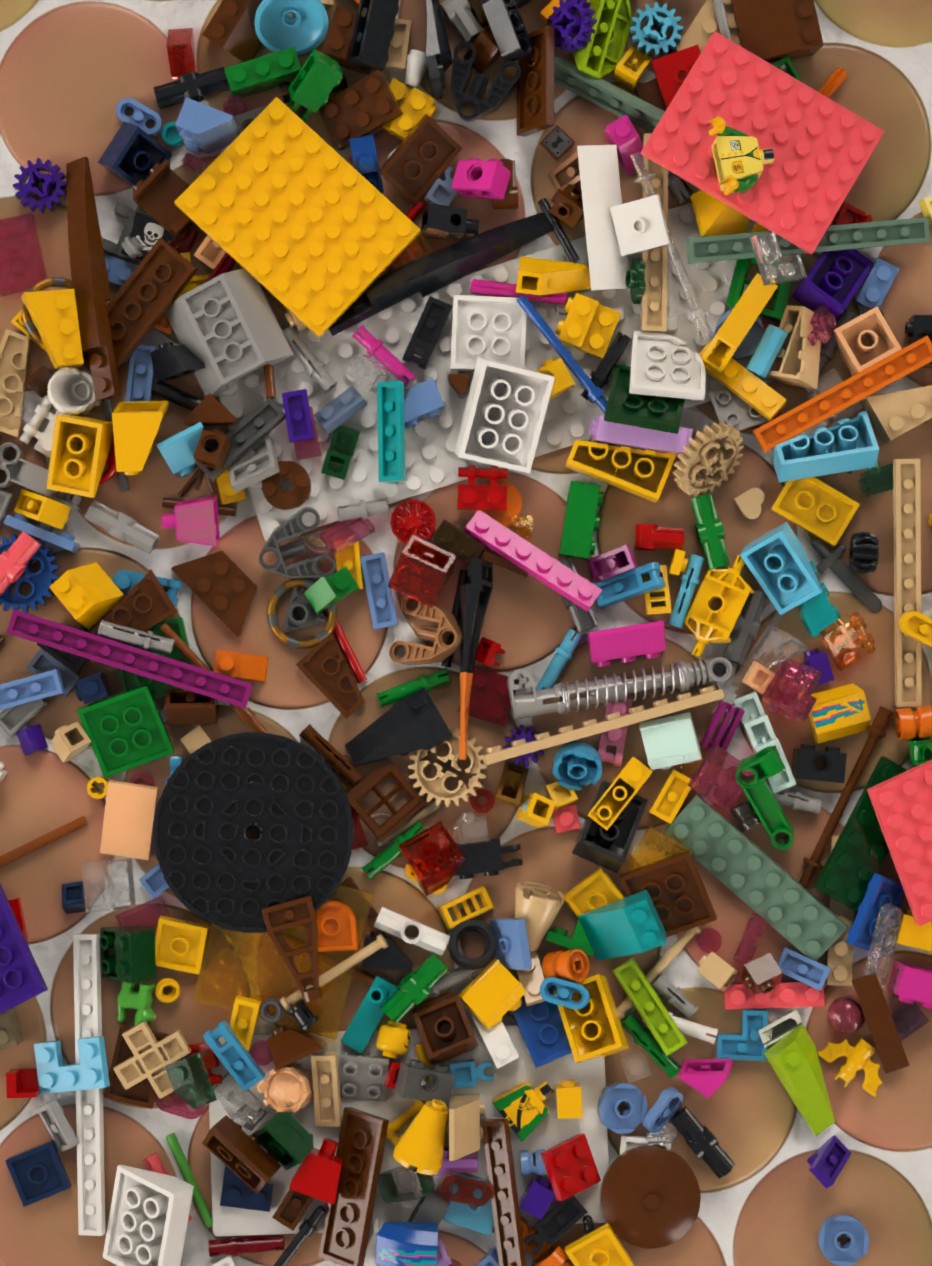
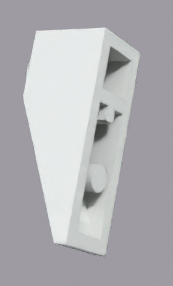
(497, 1042)

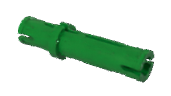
(400, 692)
(390, 853)
(650, 1045)

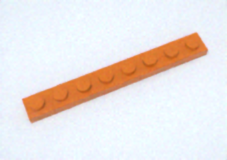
(844, 394)

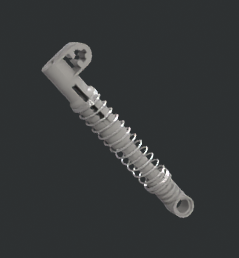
(611, 688)

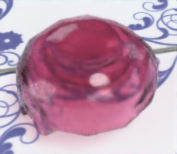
(846, 1015)

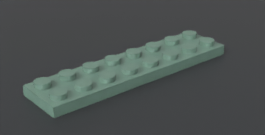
(756, 878)

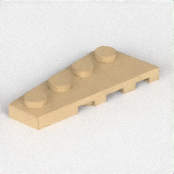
(13, 374)

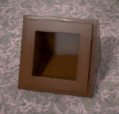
(459, 383)

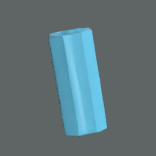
(767, 351)

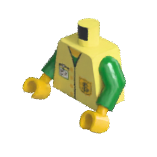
(737, 158)

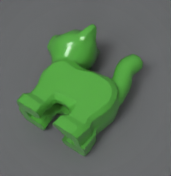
(138, 999)

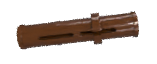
(331, 755)

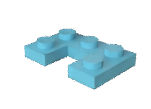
(56, 1077)

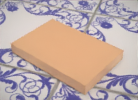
(129, 820)

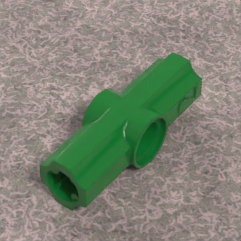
(709, 531)
(414, 988)

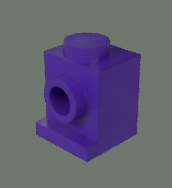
(821, 663)

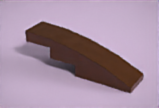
(880, 1022)

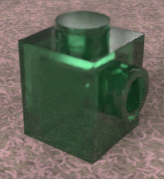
(876, 480)

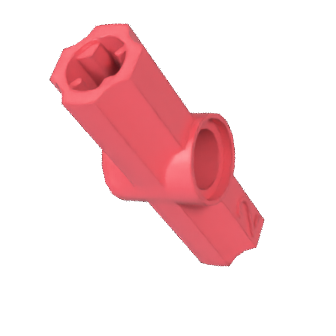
(14, 560)

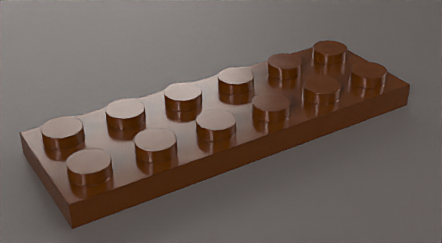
(145, 299)
(350, 1217)

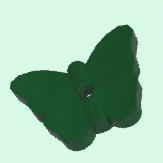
(635, 280)

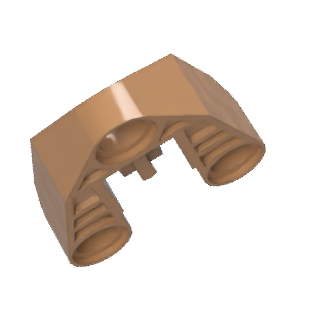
(421, 654)

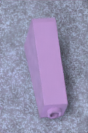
(638, 438)

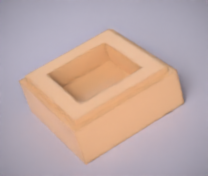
(758, 677)

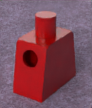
(319, 1173)

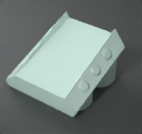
(670, 741)

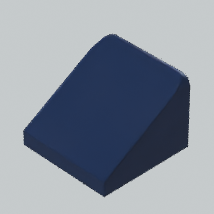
(73, 897)

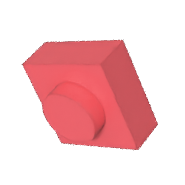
(566, 819)

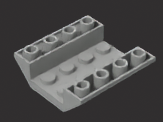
(228, 329)

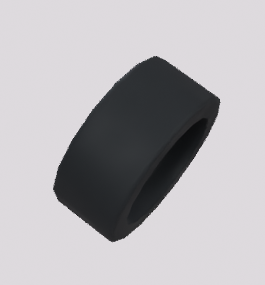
(476, 926)

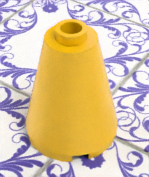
(424, 1139)

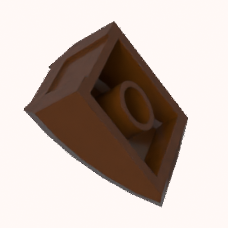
(444, 1027)

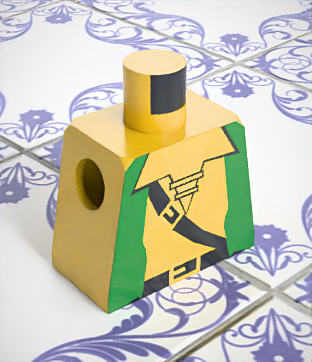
(524, 1106)

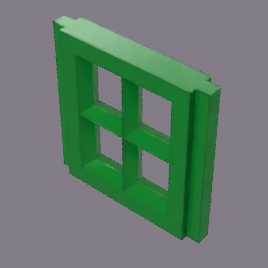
(737, 286)

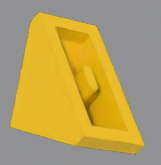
(631, 68)

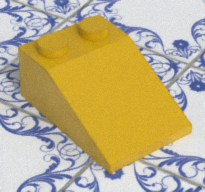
(78, 454)

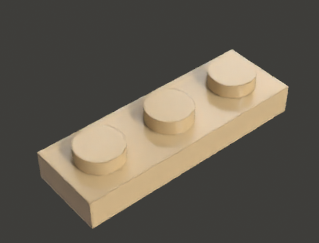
(326, 1089)

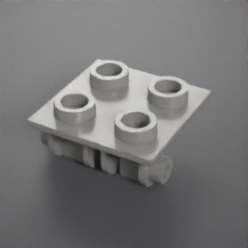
(734, 410)
(363, 1076)

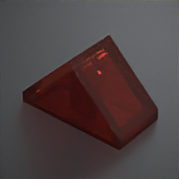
(181, 51)

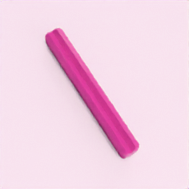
(509, 290)

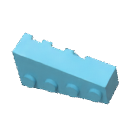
(828, 451)

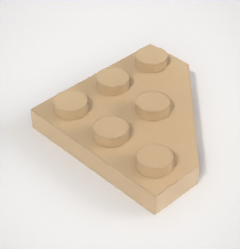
(705, 25)

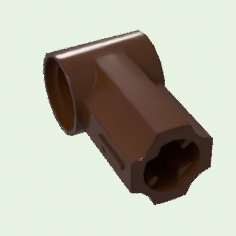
(511, 195)

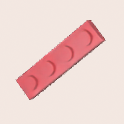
(782, 996)

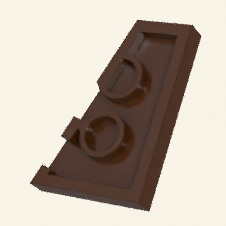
(332, 675)

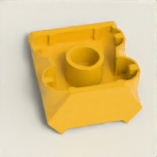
(493, 994)

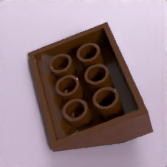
(778, 28)

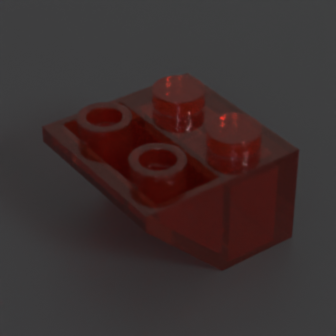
(422, 571)

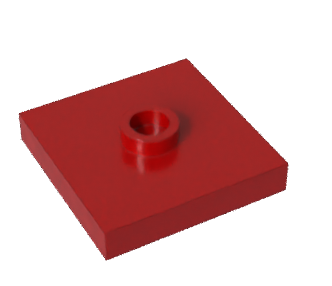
(672, 71)

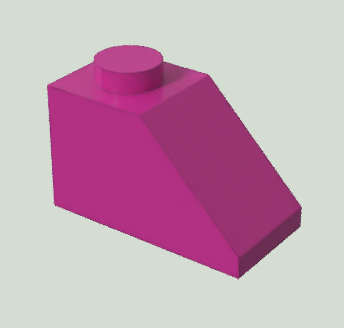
(627, 141)

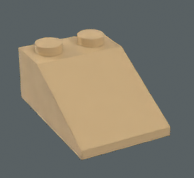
(464, 1124)

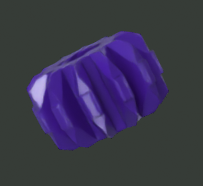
(528, 737)

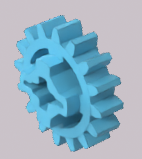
(653, 19)

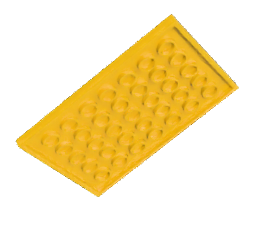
(297, 217)

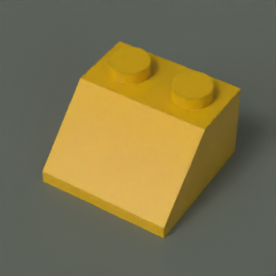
(87, 593)

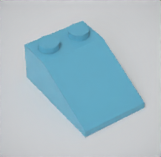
(781, 568)

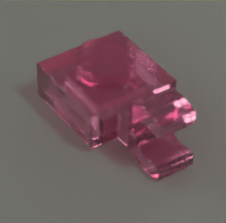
(823, 325)

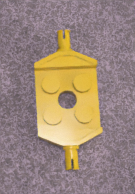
(717, 625)

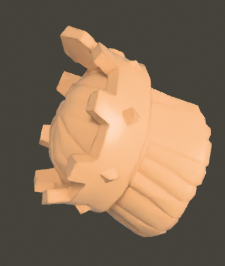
(288, 1088)

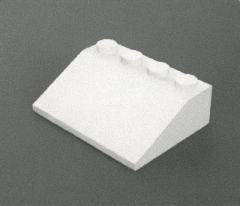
(503, 415)
(147, 1218)

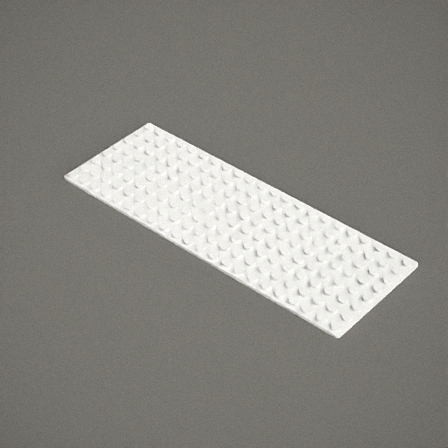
(431, 444)

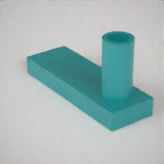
(368, 1015)

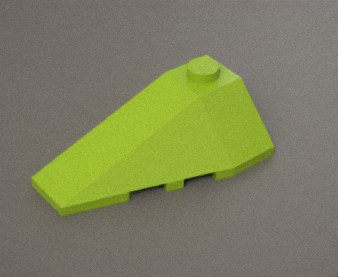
(800, 1071)

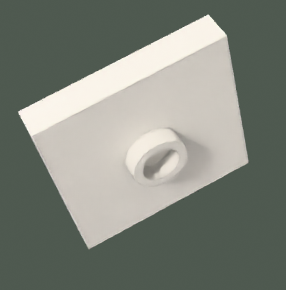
(640, 225)

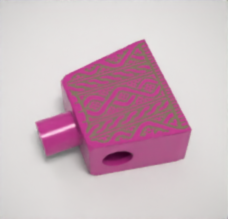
(195, 520)

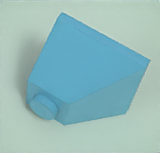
(180, 450)

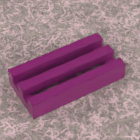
(739, 712)

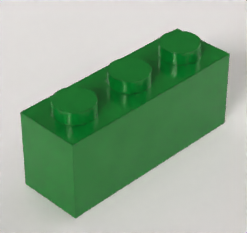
(263, 72)
(580, 520)

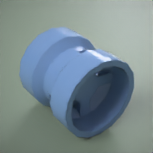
(526, 1162)

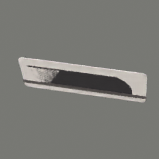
(779, 1028)

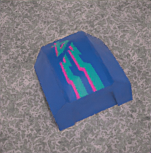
(407, 1244)

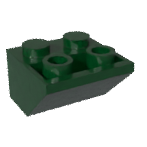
(128, 953)

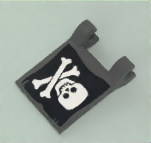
(137, 225)

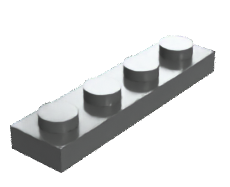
(248, 434)

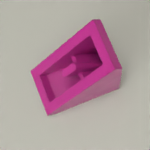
(705, 1074)

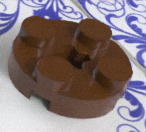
(289, 499)

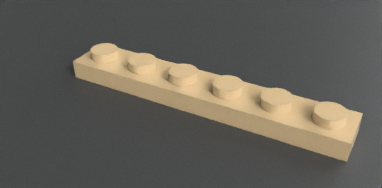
(840, 953)

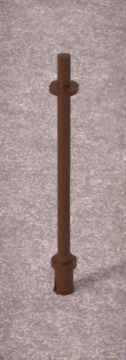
(875, 732)

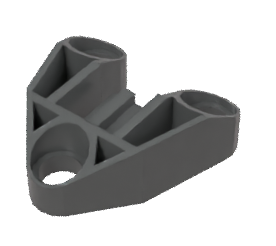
(304, 567)

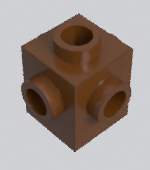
(568, 205)

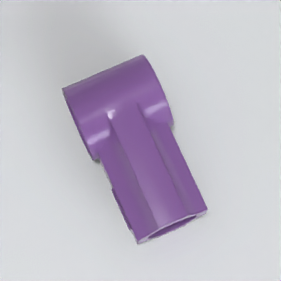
(466, 1164)

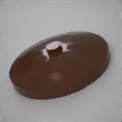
(650, 1196)

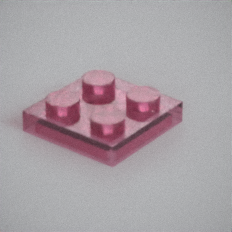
(717, 778)

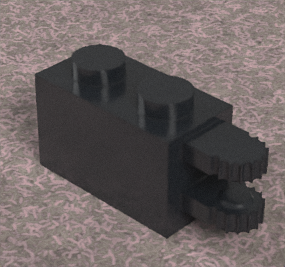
(485, 858)

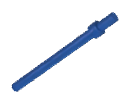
(595, 393)

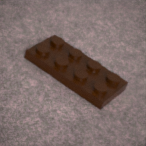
(536, 85)

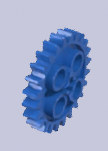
(39, 581)

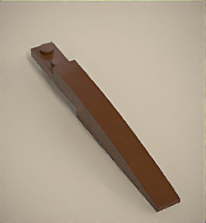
(90, 279)

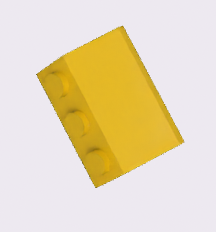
(595, 1028)

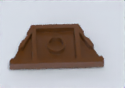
(220, 587)

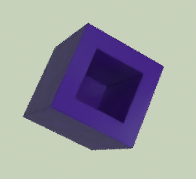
(537, 1197)

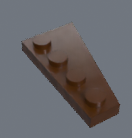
(142, 607)

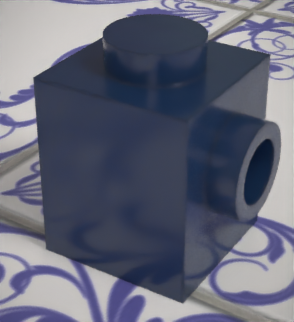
(93, 688)

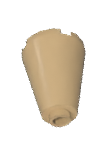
(538, 908)

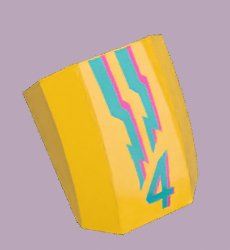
(839, 713)

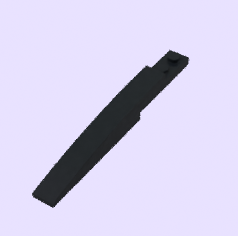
(442, 268)

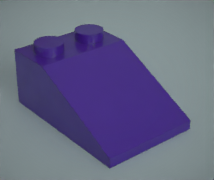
(833, 280)

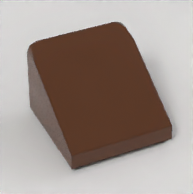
(39, 381)

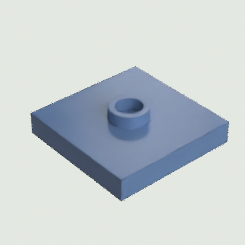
(511, 943)

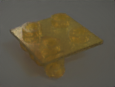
(655, 847)

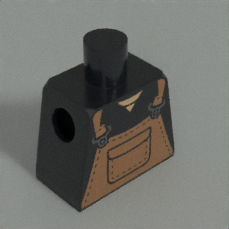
(438, 219)

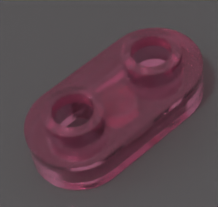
(178, 1107)

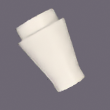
(415, 68)

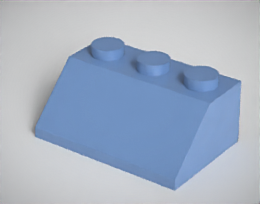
(205, 127)

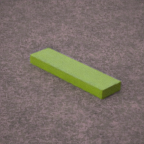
(650, 1006)

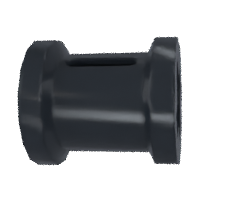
(303, 1015)

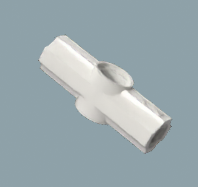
(427, 938)

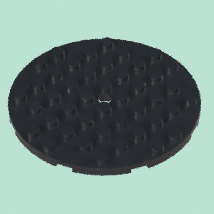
(245, 783)

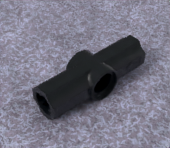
(192, 86)
(702, 1142)

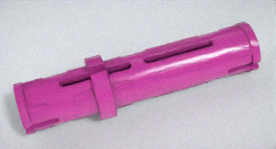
(383, 355)

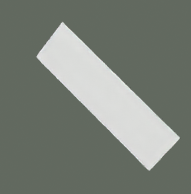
(599, 192)

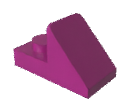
(612, 563)

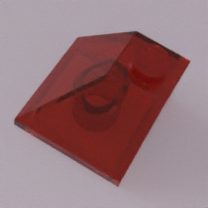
(432, 857)

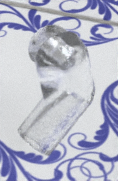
(664, 1136)

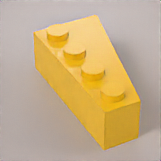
(623, 467)

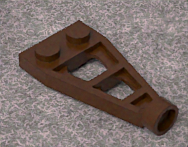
(288, 915)

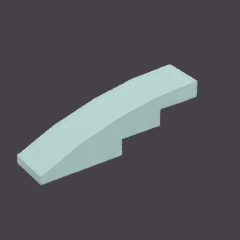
(761, 735)

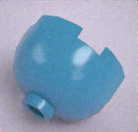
(577, 765)

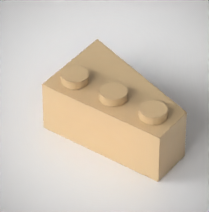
(797, 359)
(899, 411)

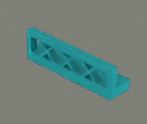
(391, 431)

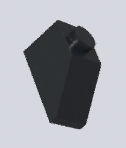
(174, 362)
(387, 958)

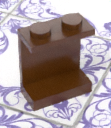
(157, 198)

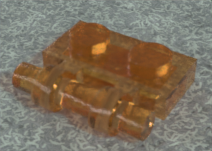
(840, 643)

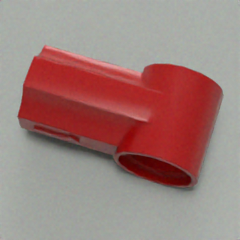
(654, 537)

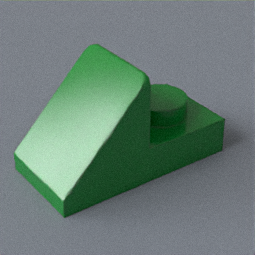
(331, 590)
(577, 940)

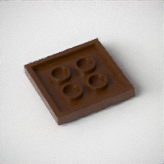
(674, 890)

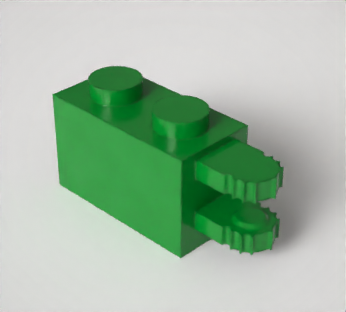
(314, 84)

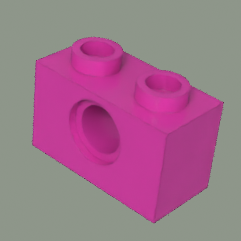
(481, 179)

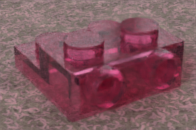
(792, 690)

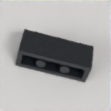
(373, 33)

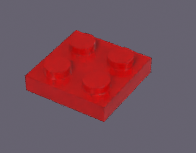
(570, 1167)

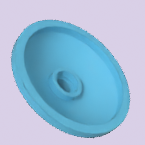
(302, 29)

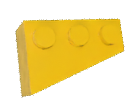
(58, 325)

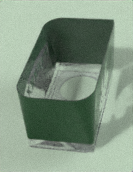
(393, 1191)

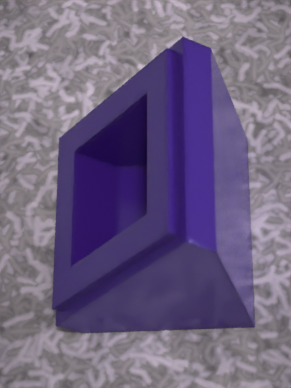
(32, 739)

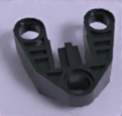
(497, 94)

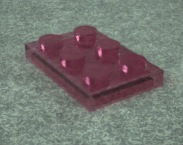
(20, 255)

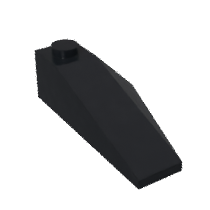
(404, 728)

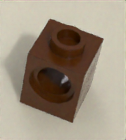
(212, 459)

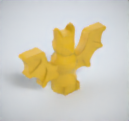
(857, 1059)

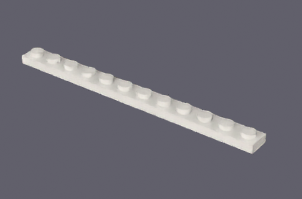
(89, 1101)

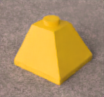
(716, 217)

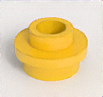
(170, 997)

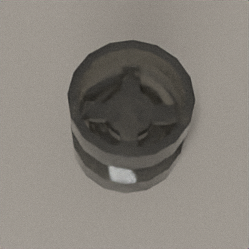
(746, 815)

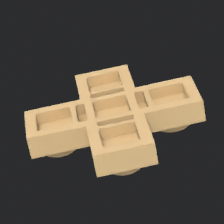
(150, 1058)

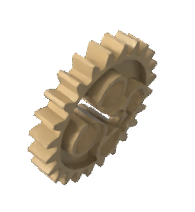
(708, 459)
(437, 786)

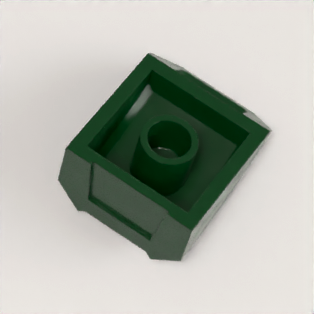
(285, 1139)

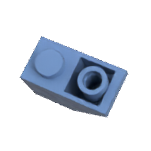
(421, 402)

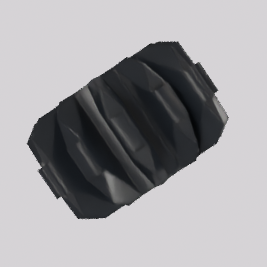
(863, 552)

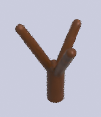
(199, 474)

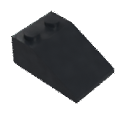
(609, 846)

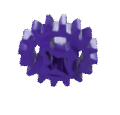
(572, 24)
(30, 189)

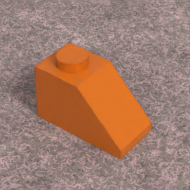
(241, 665)

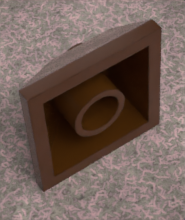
(292, 1045)

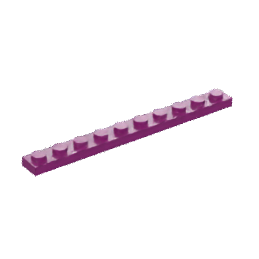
(129, 658)

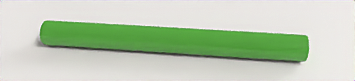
(189, 1178)

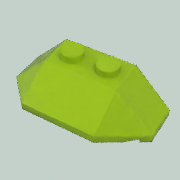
(609, 39)

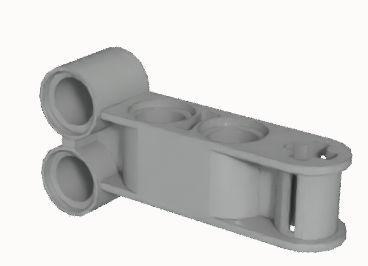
(31, 477)

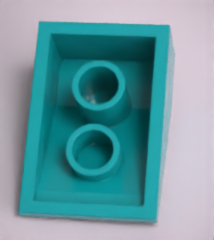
(624, 927)

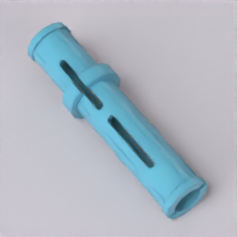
(695, 562)
(559, 660)

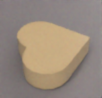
(750, 503)

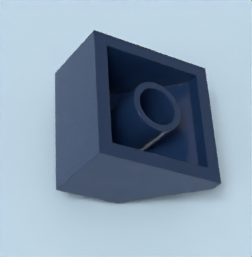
(133, 154)

